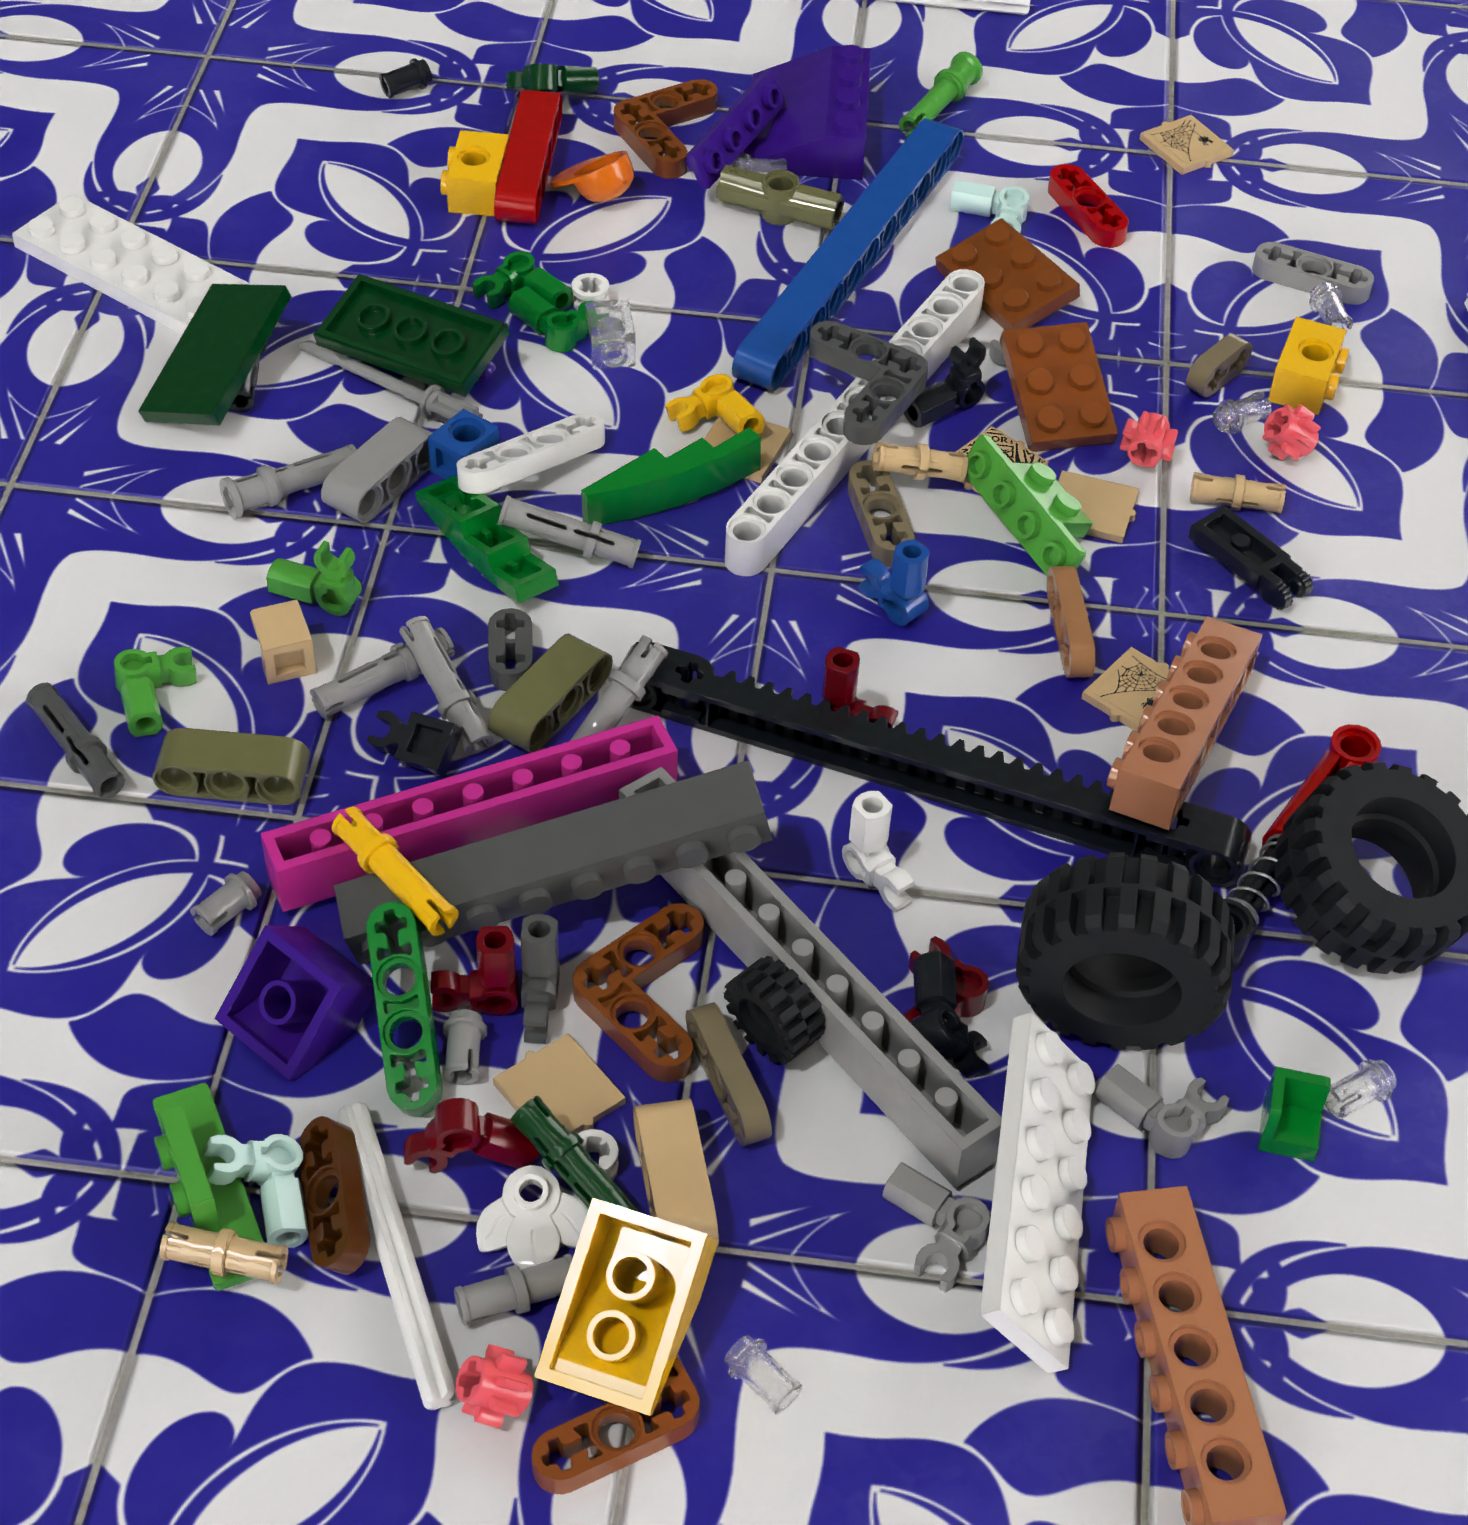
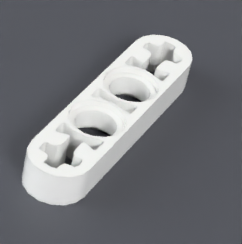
(530, 453)

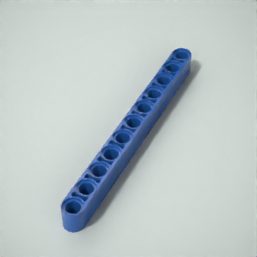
(847, 255)

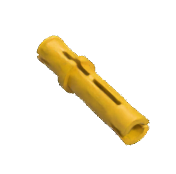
(380, 855)

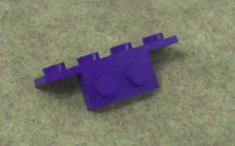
(735, 130)

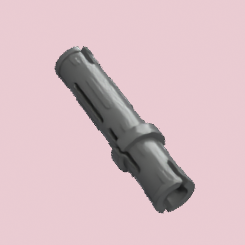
(83, 751)

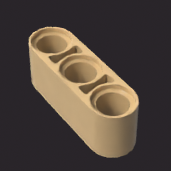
(674, 1165)

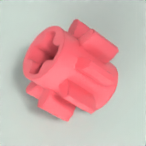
(1291, 432)
(1148, 439)
(494, 1386)

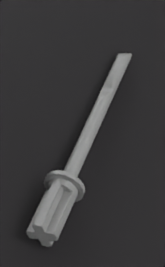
(433, 401)

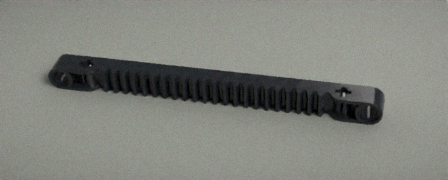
(1203, 838)

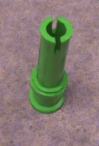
(948, 87)

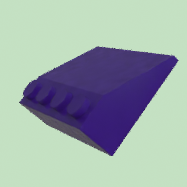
(822, 114)

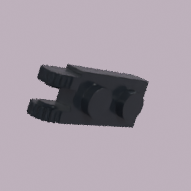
(1252, 557)

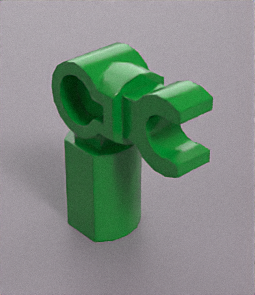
(517, 272)
(560, 327)

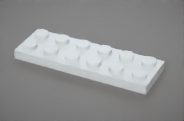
(121, 260)
(1038, 1195)

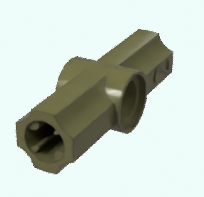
(780, 197)

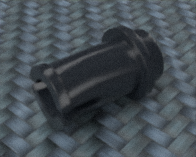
(406, 78)

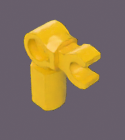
(715, 398)

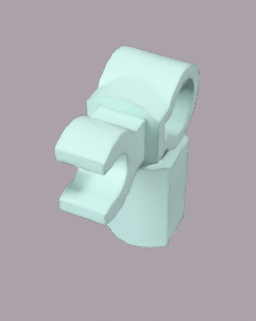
(984, 200)
(273, 1168)

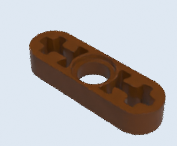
(341, 1231)

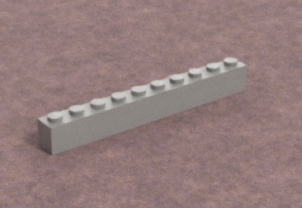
(862, 1028)

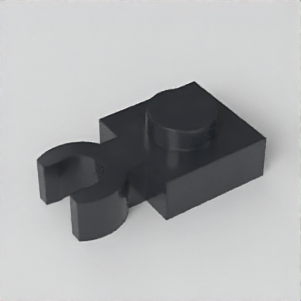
(421, 744)

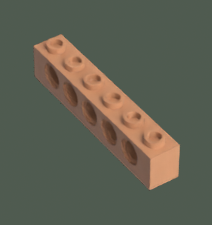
(1182, 723)
(1167, 1225)

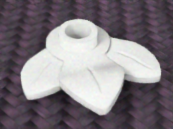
(531, 1228)

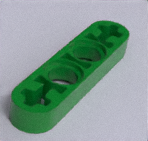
(396, 1009)

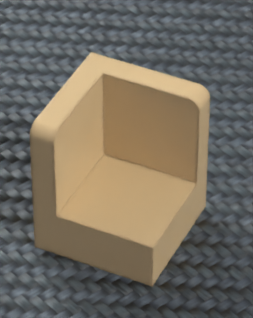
(283, 641)

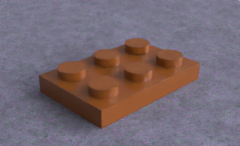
(1018, 277)
(1058, 386)

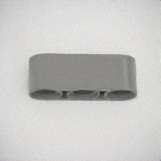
(378, 470)

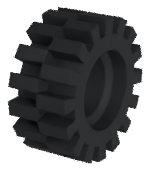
(774, 1010)

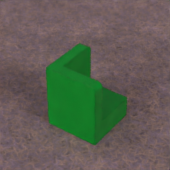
(1293, 1113)

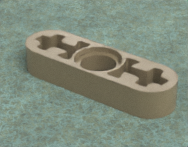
(884, 498)
(728, 1074)

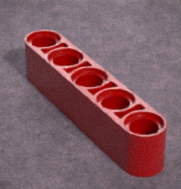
(528, 157)

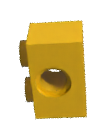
(473, 172)
(1308, 365)

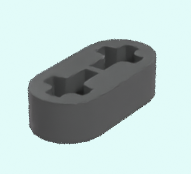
(505, 649)

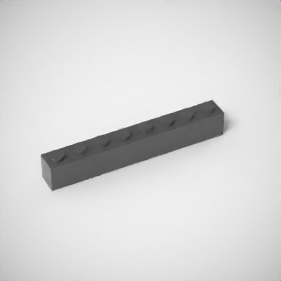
(574, 856)

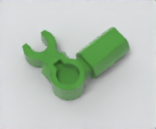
(329, 584)
(139, 675)

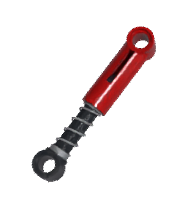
(1347, 747)

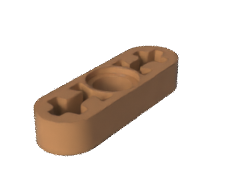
(1070, 622)

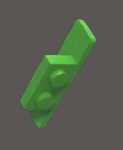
(1030, 504)
(186, 1125)

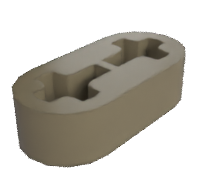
(1219, 365)

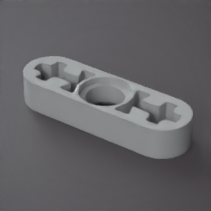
(1287, 265)

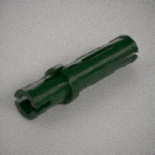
(566, 1155)

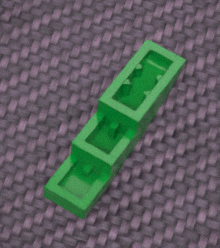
(663, 483)
(492, 548)

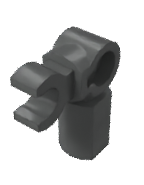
(539, 975)

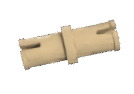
(919, 461)
(1237, 492)
(224, 1252)

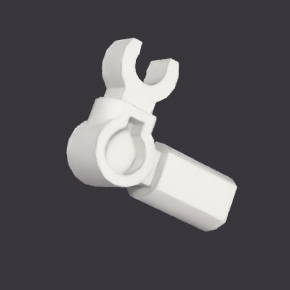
(868, 854)

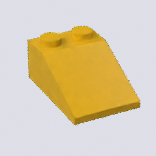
(625, 1306)

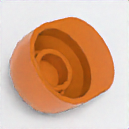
(599, 177)

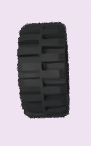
(1337, 896)
(1126, 951)

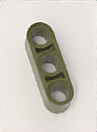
(550, 693)
(231, 766)

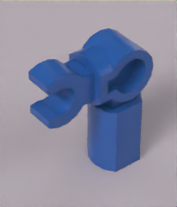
(902, 591)

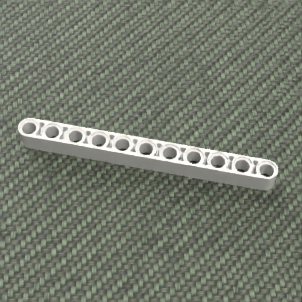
(824, 453)

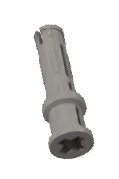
(271, 484)

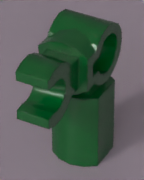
(554, 78)

